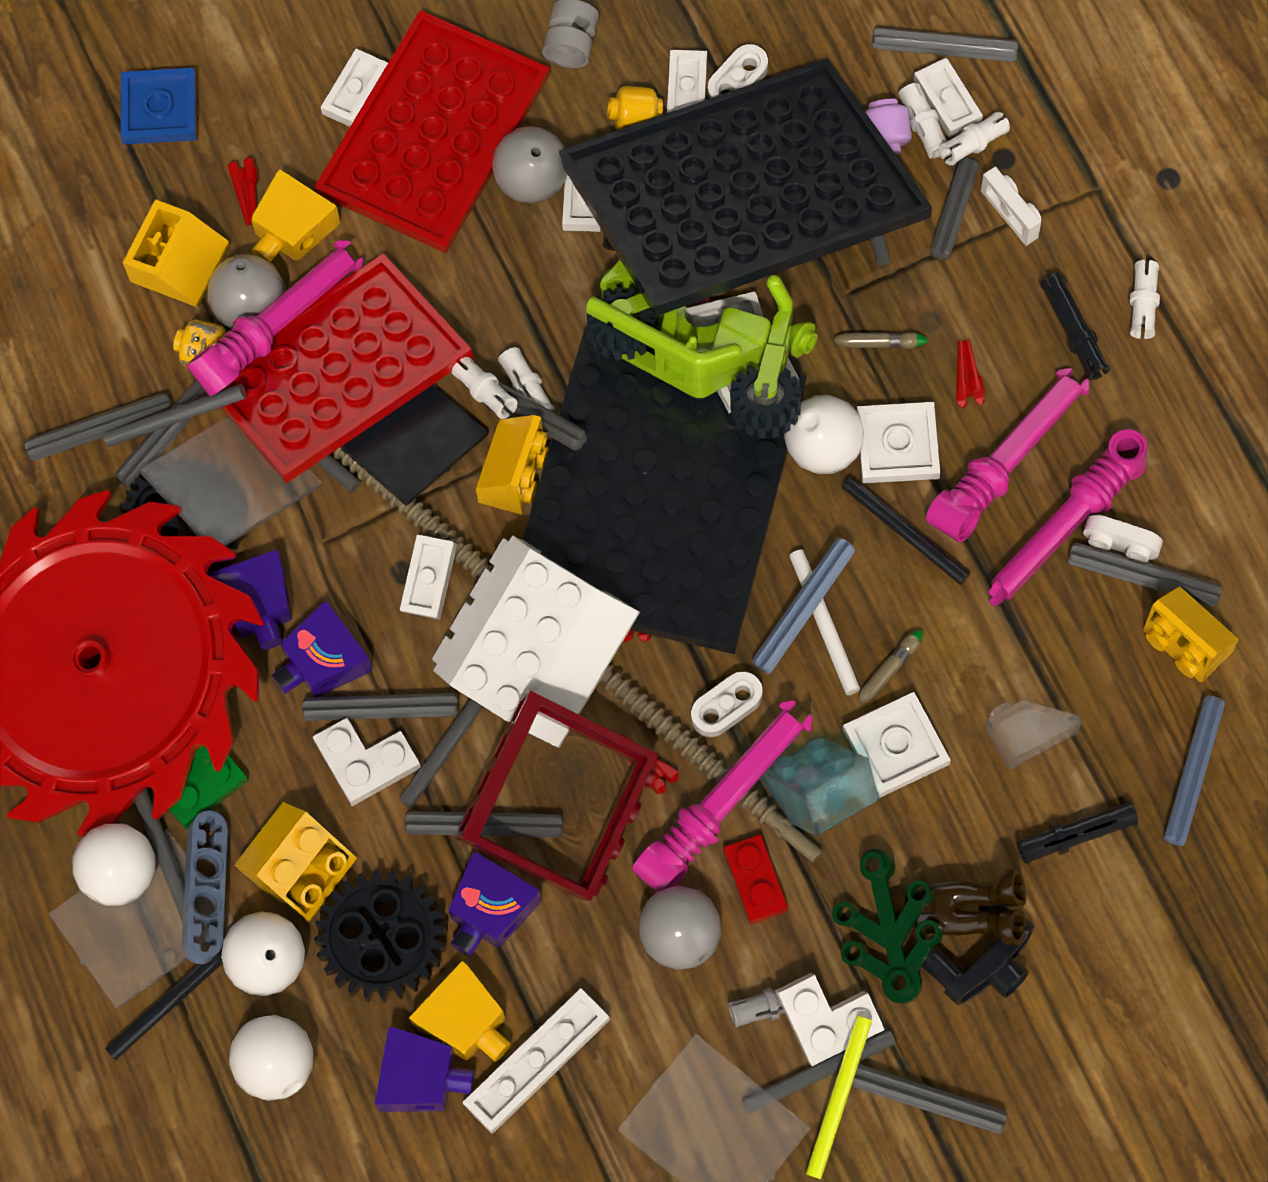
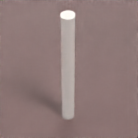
(827, 629)

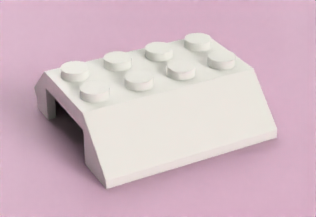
(532, 632)

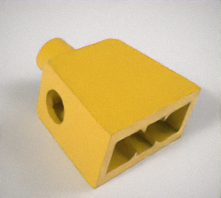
(291, 219)
(463, 1016)

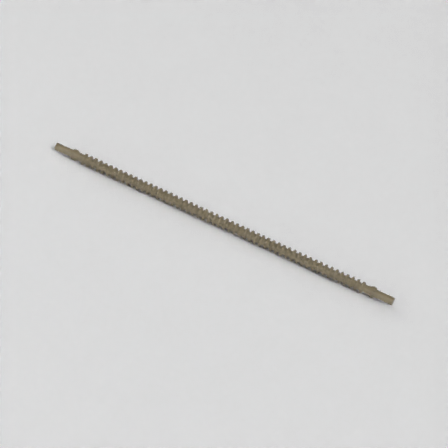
(638, 703)

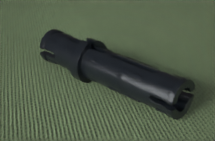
(1081, 339)
(1062, 837)

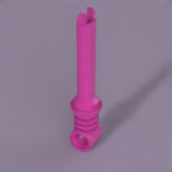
(253, 335)
(986, 478)
(1088, 495)
(664, 863)

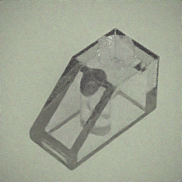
(1028, 730)

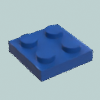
(158, 106)

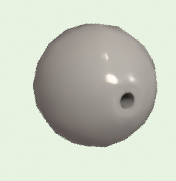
(529, 165)
(243, 287)
(680, 927)

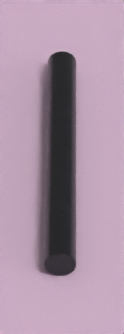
(906, 530)
(163, 1006)

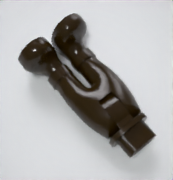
(953, 894)

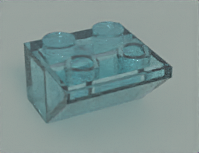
(821, 785)

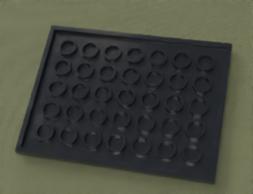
(743, 186)
(658, 500)

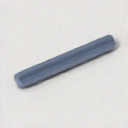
(803, 605)
(1194, 770)

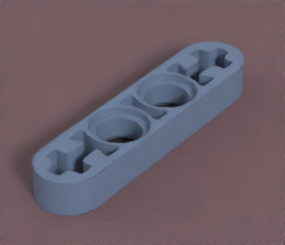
(208, 887)

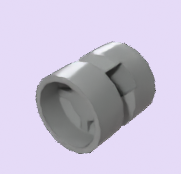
(570, 33)

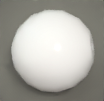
(826, 435)
(113, 864)
(263, 953)
(271, 1057)

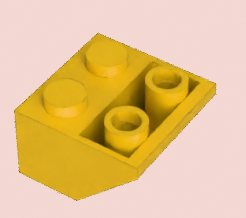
(174, 254)
(513, 464)
(1188, 634)
(295, 860)

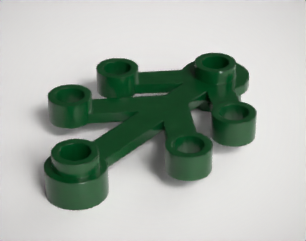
(891, 931)

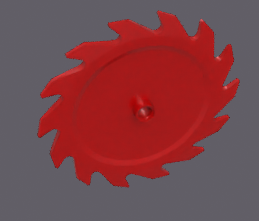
(160, 672)

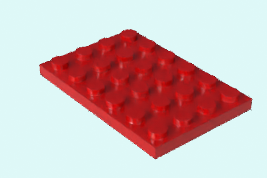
(431, 131)
(343, 368)

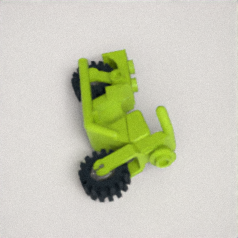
(709, 356)

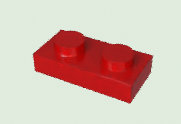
(755, 879)

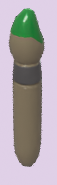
(880, 340)
(891, 666)

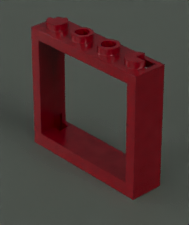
(624, 810)

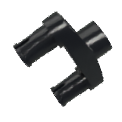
(995, 968)

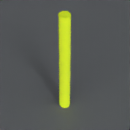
(839, 1097)

